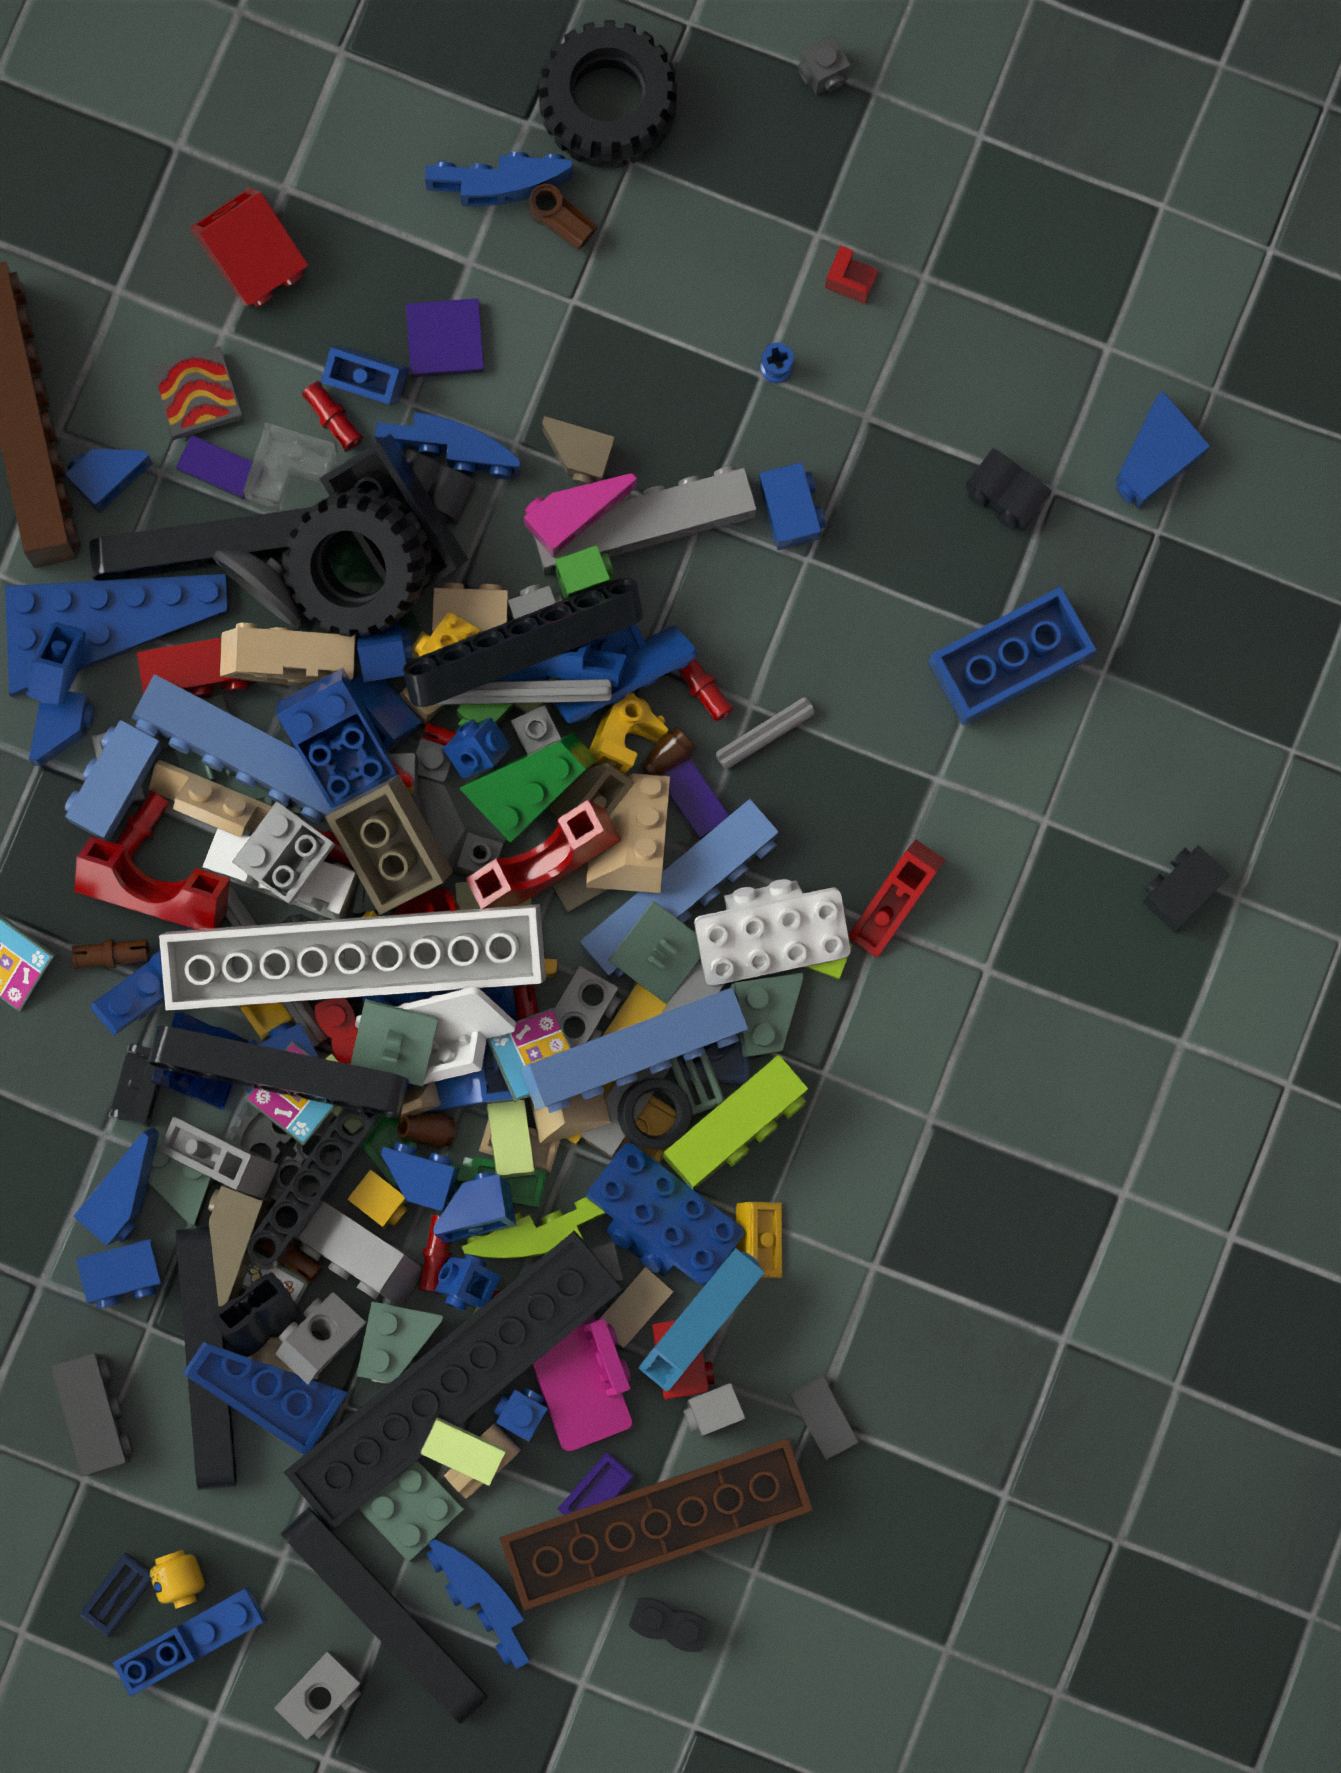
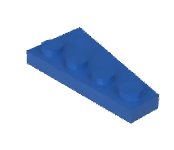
(267, 1395)

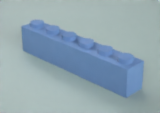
(230, 745)
(689, 880)
(634, 1048)

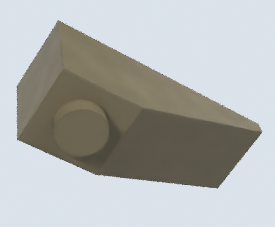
(231, 1225)

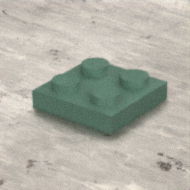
(411, 1510)

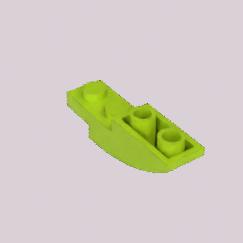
(527, 1240)

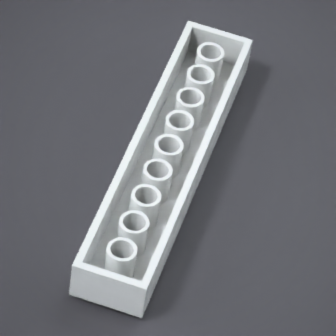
(352, 957)

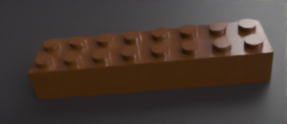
(28, 437)
(655, 1524)

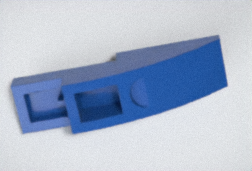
(510, 183)
(465, 446)
(576, 664)
(132, 997)
(474, 1585)
(189, 1641)

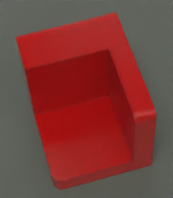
(850, 276)

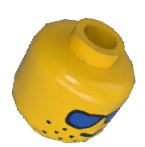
(177, 1579)

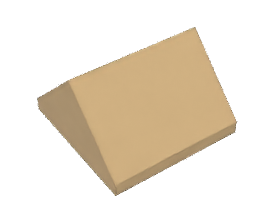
(571, 1120)

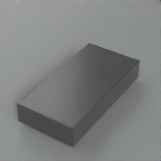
(824, 1418)

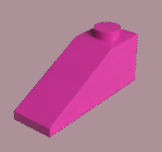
(572, 511)

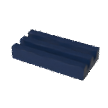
(97, 1621)

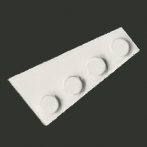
(326, 893)

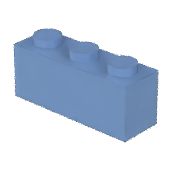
(112, 780)

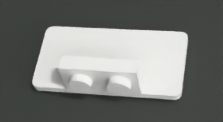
(771, 932)
(461, 1032)

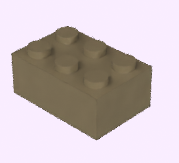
(389, 844)

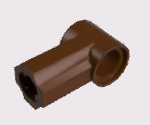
(563, 219)

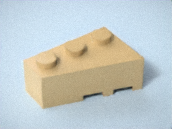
(284, 655)

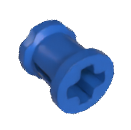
(783, 354)

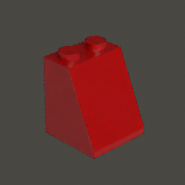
(250, 247)

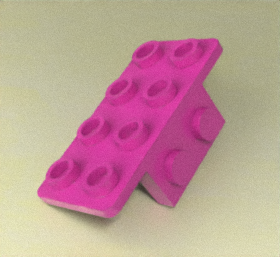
(585, 1385)

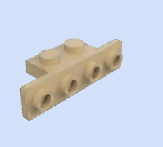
(207, 800)

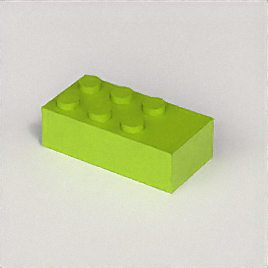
(736, 1122)

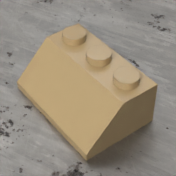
(641, 824)

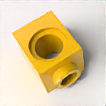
(379, 1200)

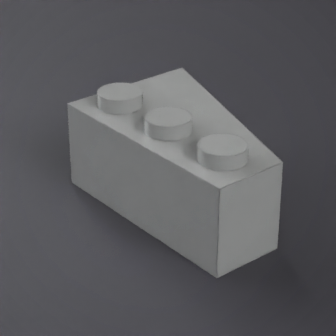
(361, 1254)

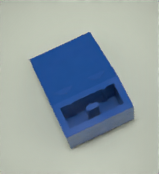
(336, 738)
(473, 1088)

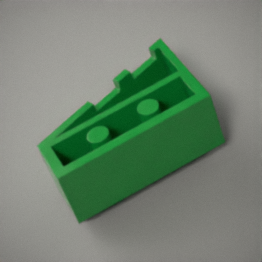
(526, 787)

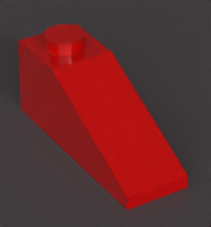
(896, 898)

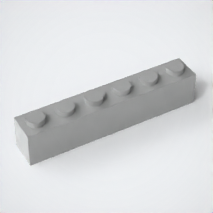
(665, 515)

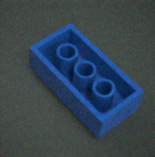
(1011, 656)

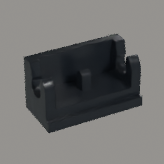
(135, 1092)

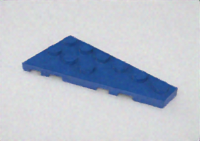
(111, 613)

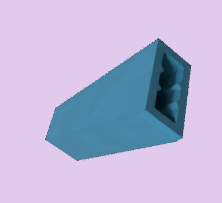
(702, 1319)

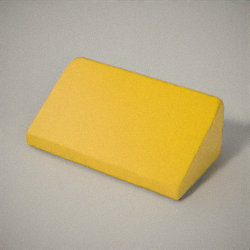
(762, 1235)

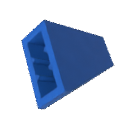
(1160, 453)

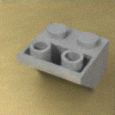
(283, 853)

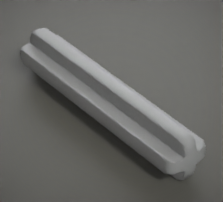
(765, 733)

